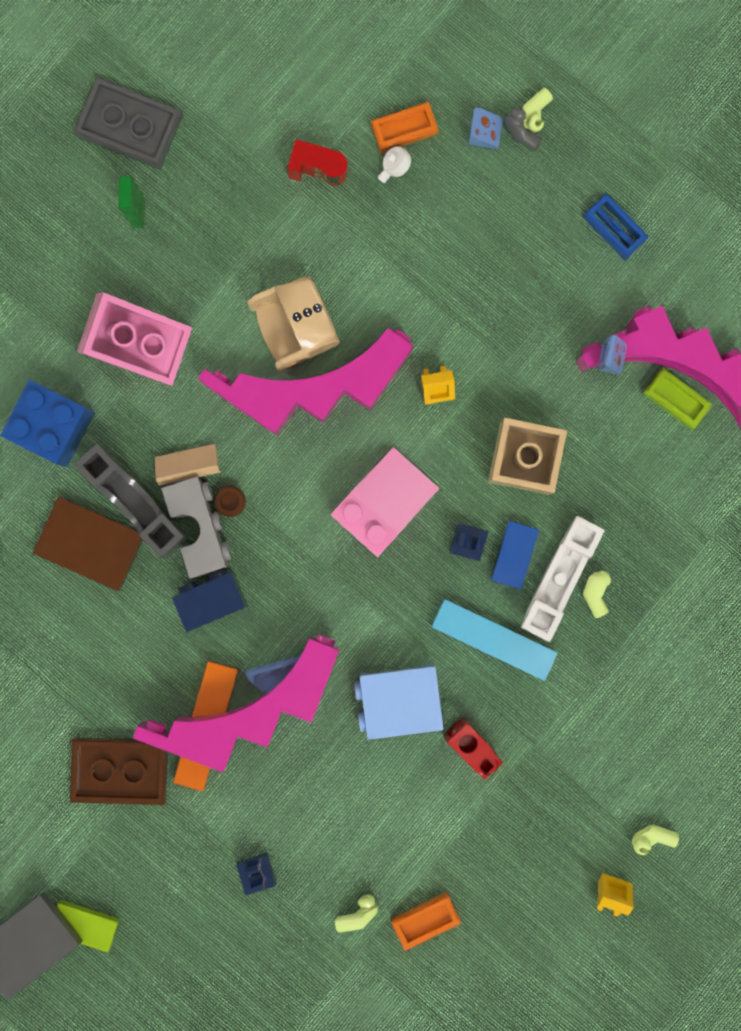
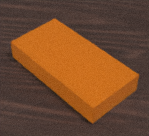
(404, 127)
(425, 921)

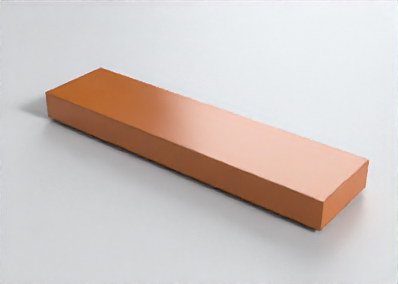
(212, 699)

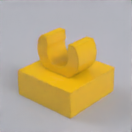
(438, 386)
(615, 895)

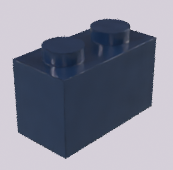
(210, 600)

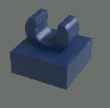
(468, 542)
(256, 873)

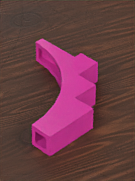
(692, 354)

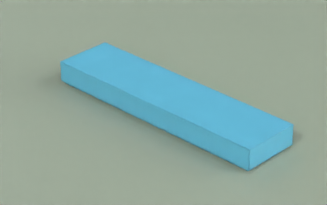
(494, 639)

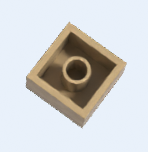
(527, 456)

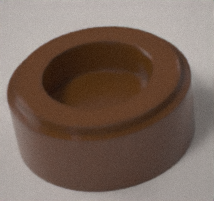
(230, 501)

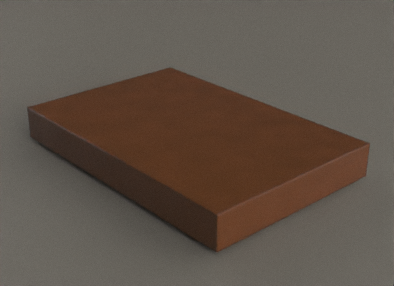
(88, 544)
(117, 772)

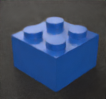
(47, 424)

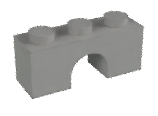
(192, 499)

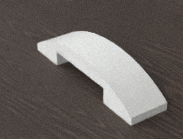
(561, 577)

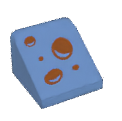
(485, 129)
(612, 355)

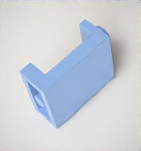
(399, 702)

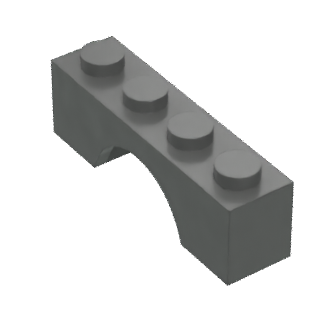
(132, 499)

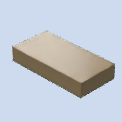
(187, 464)

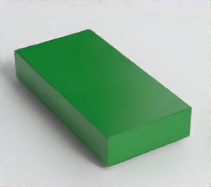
(131, 202)

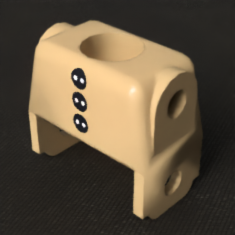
(294, 322)

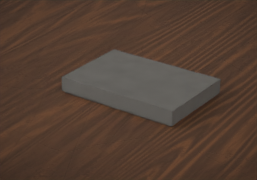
(128, 123)
(33, 943)

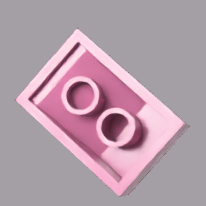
(134, 338)
(385, 502)

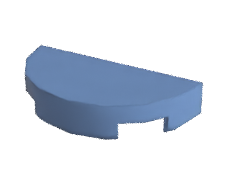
(269, 675)

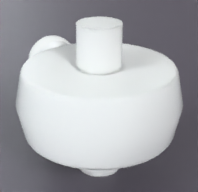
(395, 163)

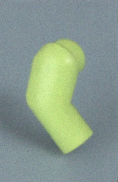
(533, 110)
(594, 591)
(653, 834)
(361, 918)

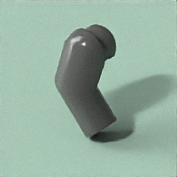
(519, 132)

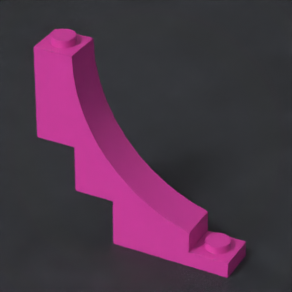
(275, 401)
(213, 737)

